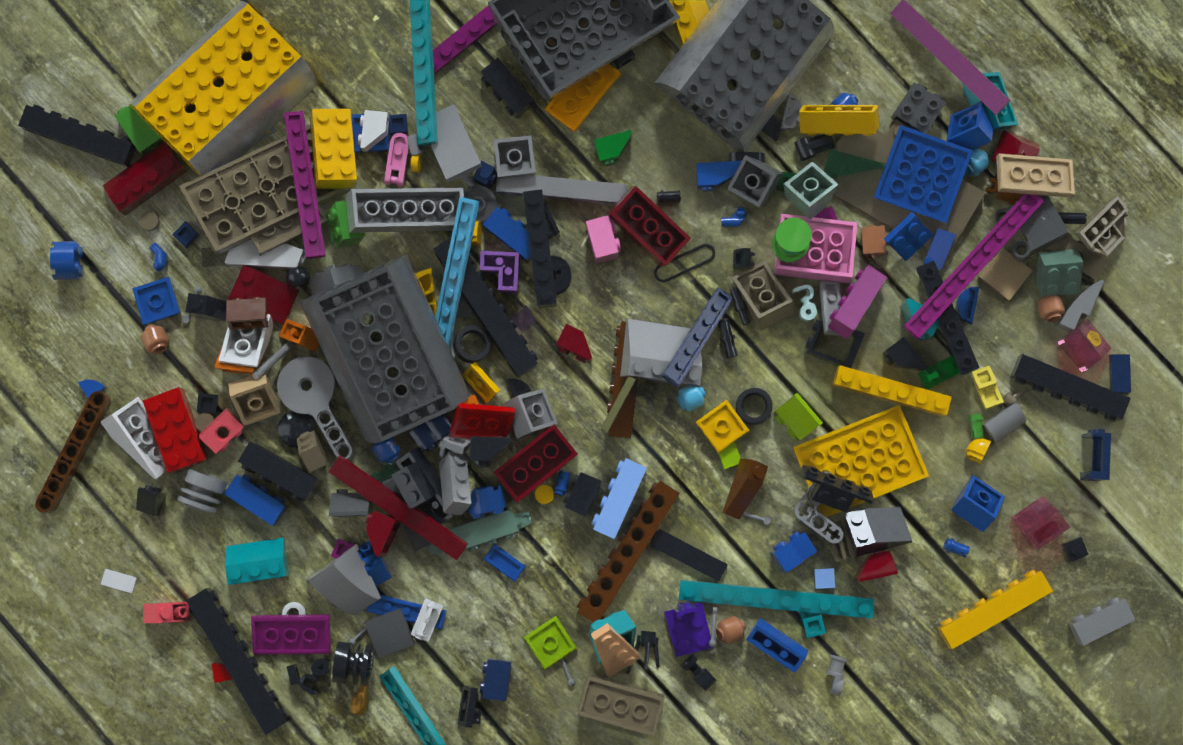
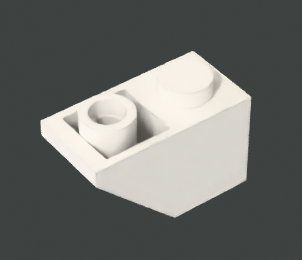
(375, 128)

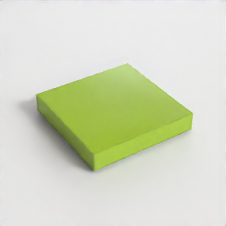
(550, 642)

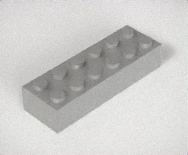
(402, 209)

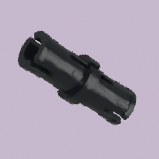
(727, 338)

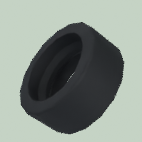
(475, 330)
(768, 406)

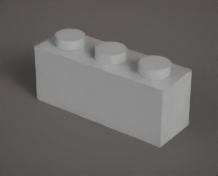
(455, 483)
(1101, 620)

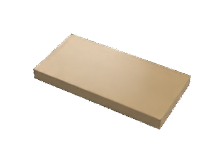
(1035, 175)

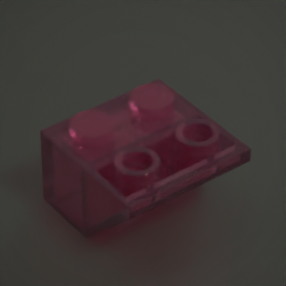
(1040, 523)

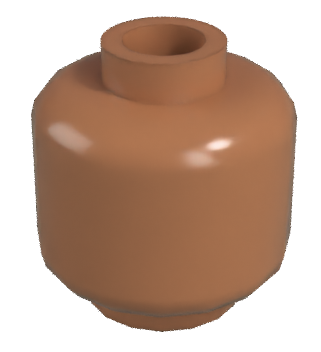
(1051, 308)
(155, 339)
(730, 630)

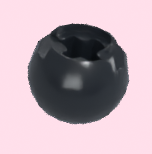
(298, 277)

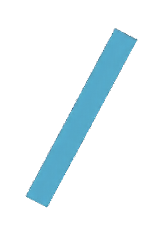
(456, 266)

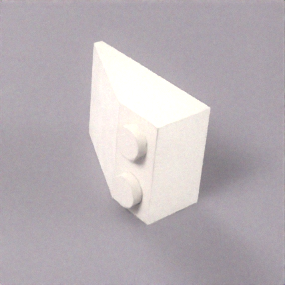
(246, 345)

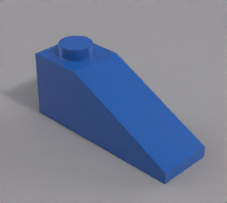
(715, 174)

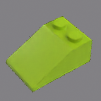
(797, 417)

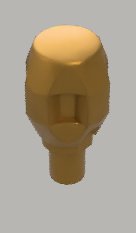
(360, 701)

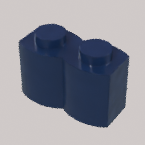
(431, 432)

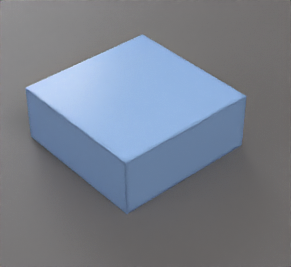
(824, 578)

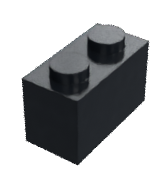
(412, 485)

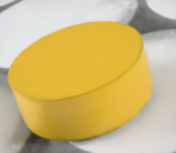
(416, 163)
(544, 494)

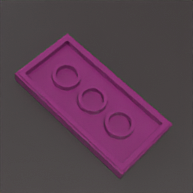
(291, 634)

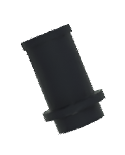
(668, 197)

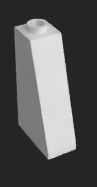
(282, 257)

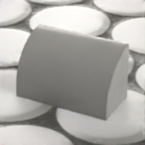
(1004, 422)

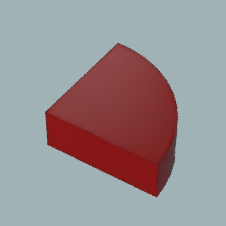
(220, 673)

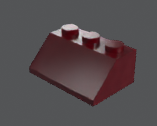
(381, 531)

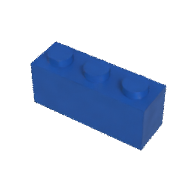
(509, 232)
(256, 499)
(777, 645)

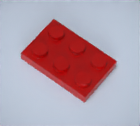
(481, 421)

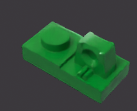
(938, 373)

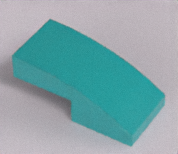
(812, 624)

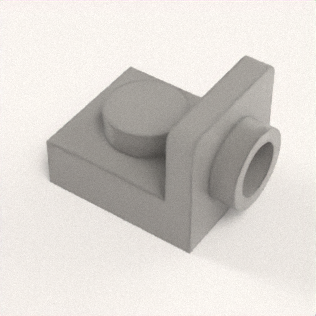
(456, 445)

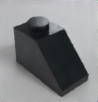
(903, 356)

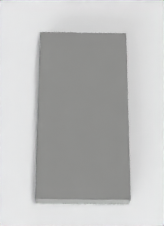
(454, 146)

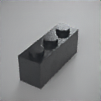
(506, 88)

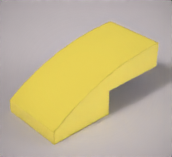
(987, 388)

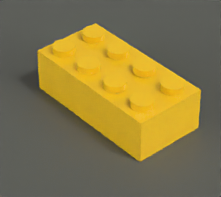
(333, 148)

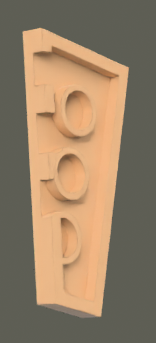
(613, 650)

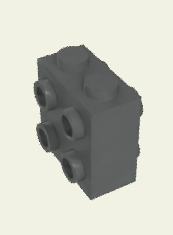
(919, 108)

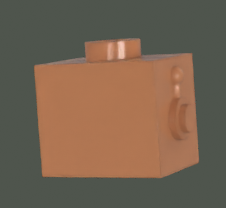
(873, 241)

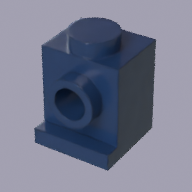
(485, 175)

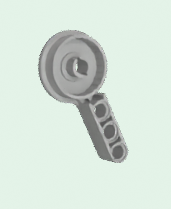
(315, 400)

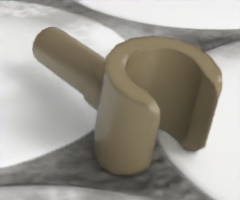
(1010, 399)

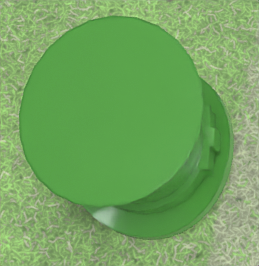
(791, 240)

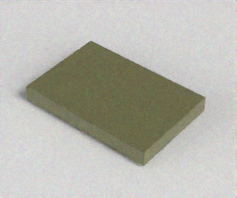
(617, 405)

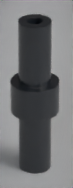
(740, 306)

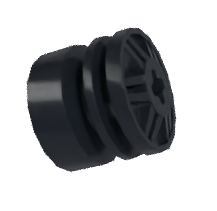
(352, 663)

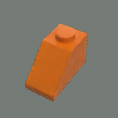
(299, 335)

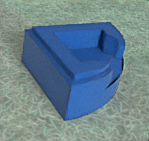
(90, 386)

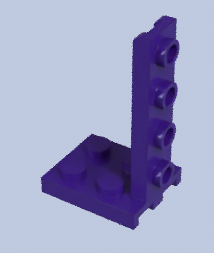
(688, 628)

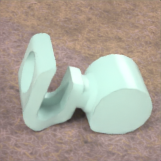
(808, 310)

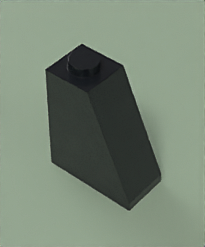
(206, 307)

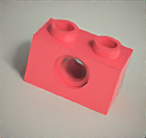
(224, 420)

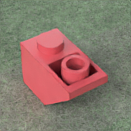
(166, 612)

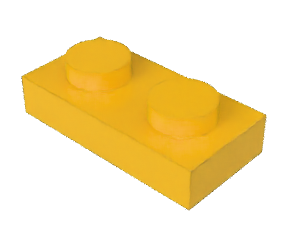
(481, 382)

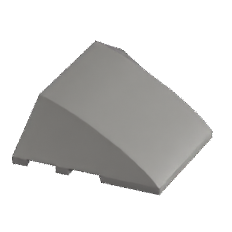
(346, 582)

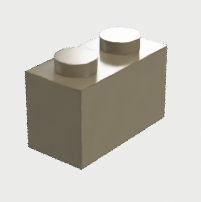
(311, 451)

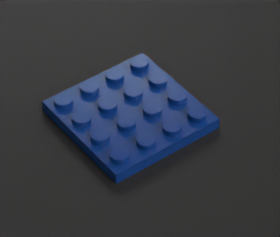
(923, 174)

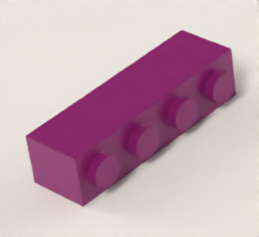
(857, 301)

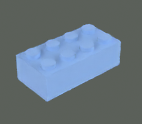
(619, 499)

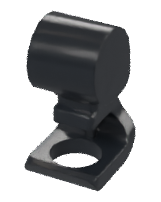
(319, 668)
(702, 676)

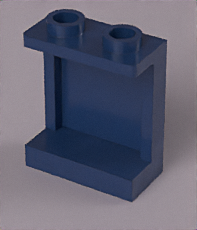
(1100, 456)

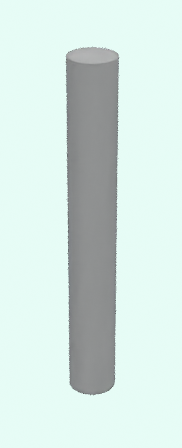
(272, 360)

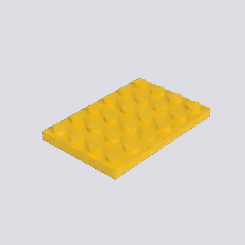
(868, 453)

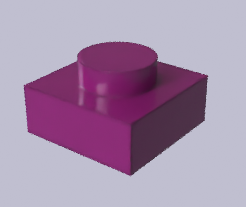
(340, 547)

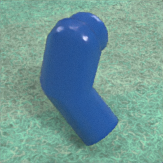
(736, 220)
(160, 257)

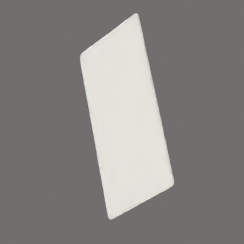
(118, 580)

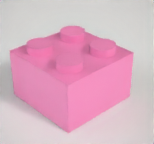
(602, 239)

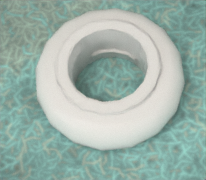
(298, 606)

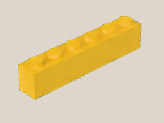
(891, 391)
(994, 609)

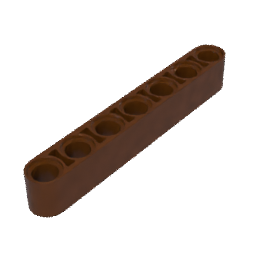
(65, 458)

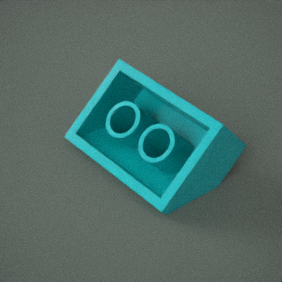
(1006, 118)
(256, 561)

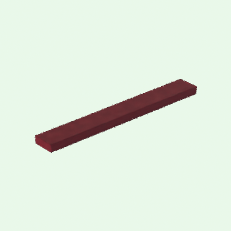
(398, 508)

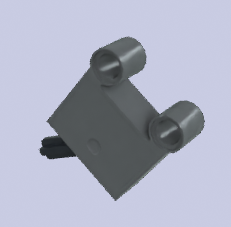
(1043, 227)

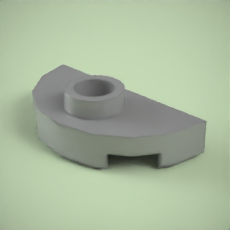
(791, 113)

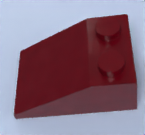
(278, 295)

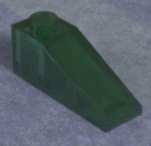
(846, 164)

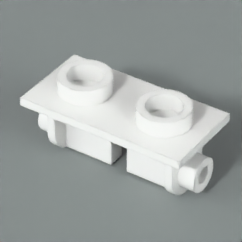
(426, 620)

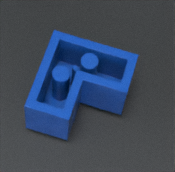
(793, 552)

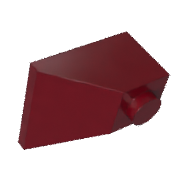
(1015, 145)
(876, 566)

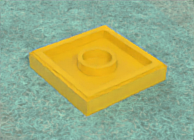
(722, 426)

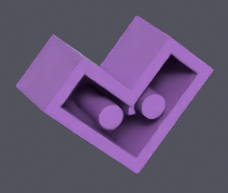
(504, 264)

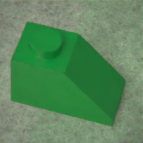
(611, 147)

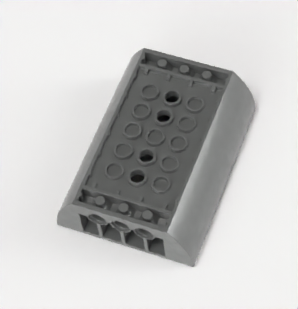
(408, 342)

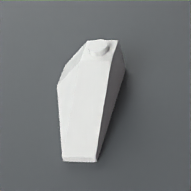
(134, 433)

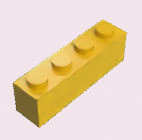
(839, 119)

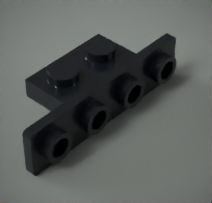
(835, 491)

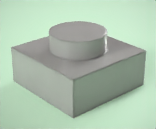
(413, 146)

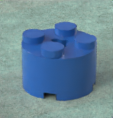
(66, 260)
(486, 500)

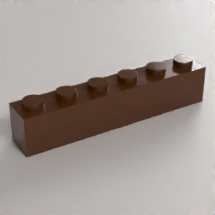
(624, 421)

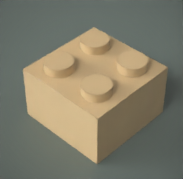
(254, 399)

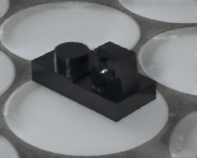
(467, 714)

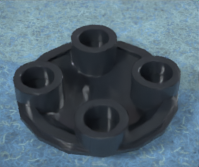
(293, 425)

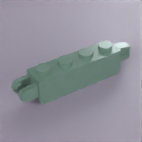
(488, 530)

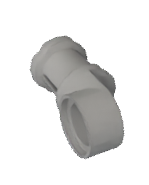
(836, 670)

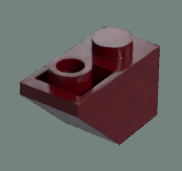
(574, 341)

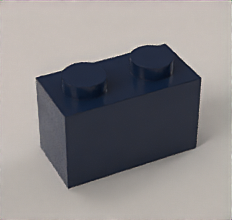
(496, 679)

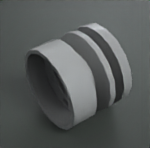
(202, 491)

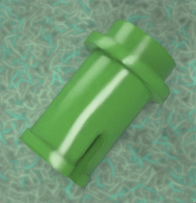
(976, 425)

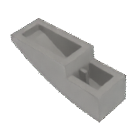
(1080, 307)

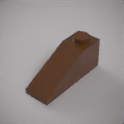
(744, 487)

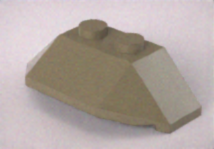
(1104, 227)

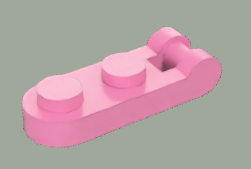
(397, 160)

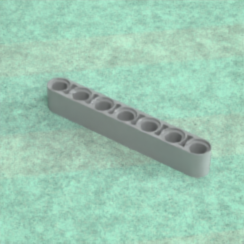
(563, 188)

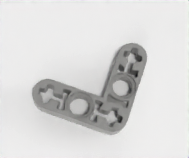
(813, 513)

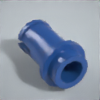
(562, 483)
(955, 547)

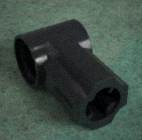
(809, 147)

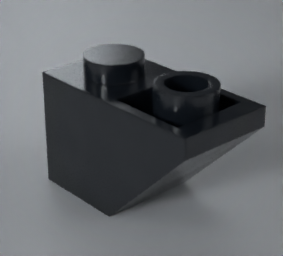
(150, 500)

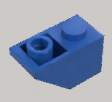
(375, 565)

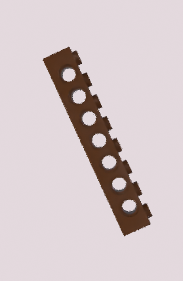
(657, 490)

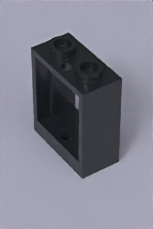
(851, 354)

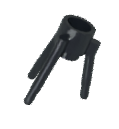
(647, 640)

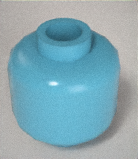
(977, 163)
(691, 397)

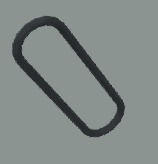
(691, 268)

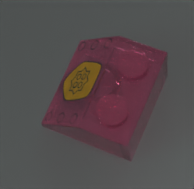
(1084, 345)

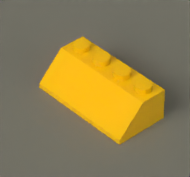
(691, 14)

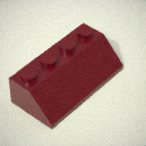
(144, 178)

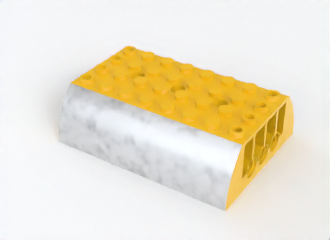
(240, 111)

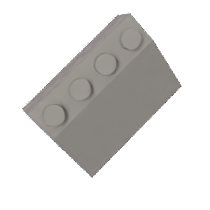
(651, 348)

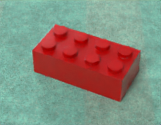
(175, 430)

